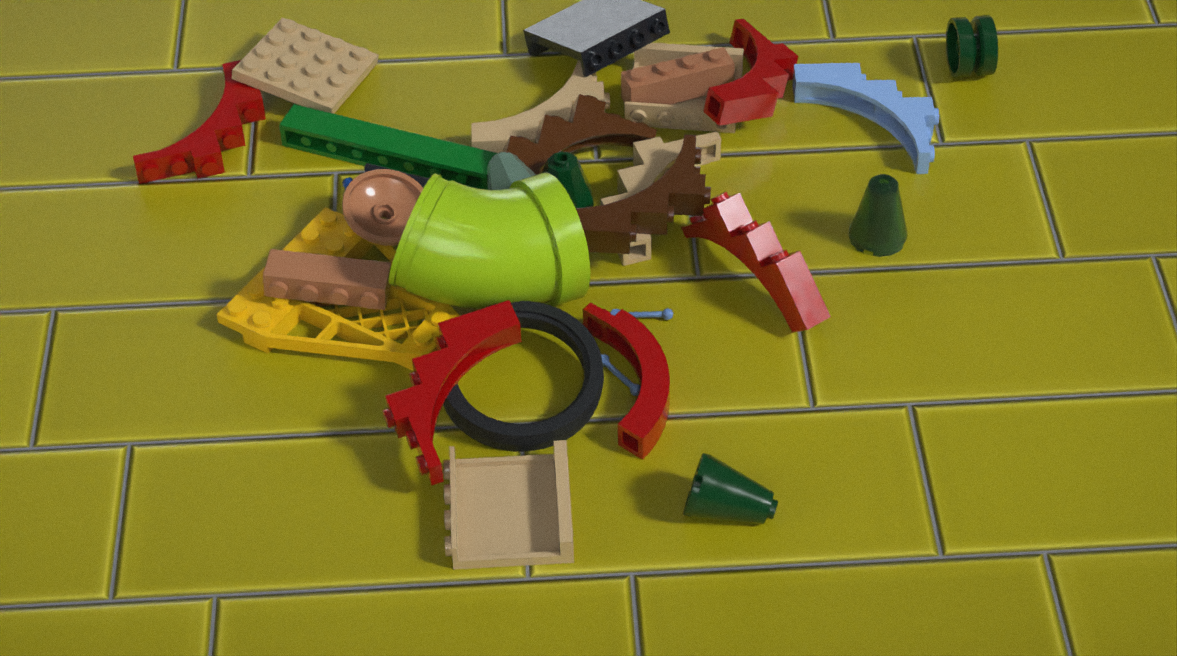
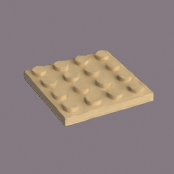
(305, 66)

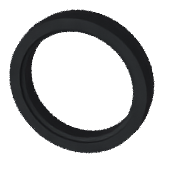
(559, 427)

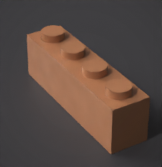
(677, 78)
(327, 279)

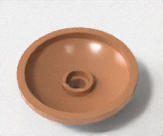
(380, 195)

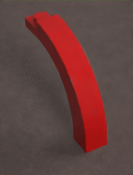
(648, 417)

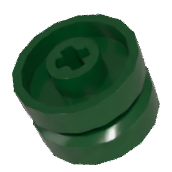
(971, 46)

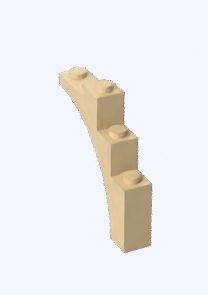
(495, 134)
(651, 162)

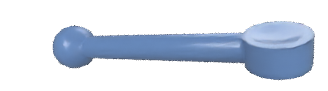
(667, 314)
(634, 388)

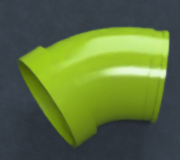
(493, 245)

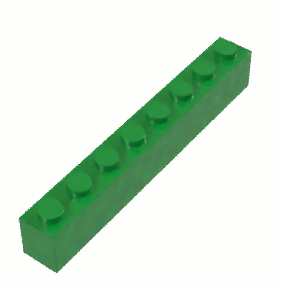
(383, 146)

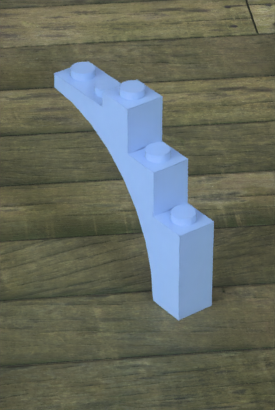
(844, 87)

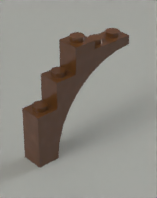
(586, 128)
(678, 192)

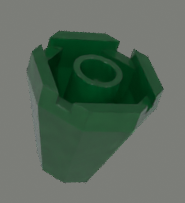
(572, 177)

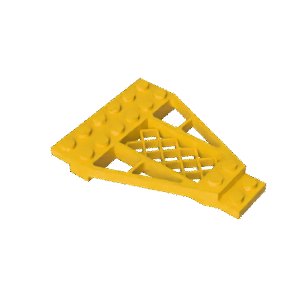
(268, 320)

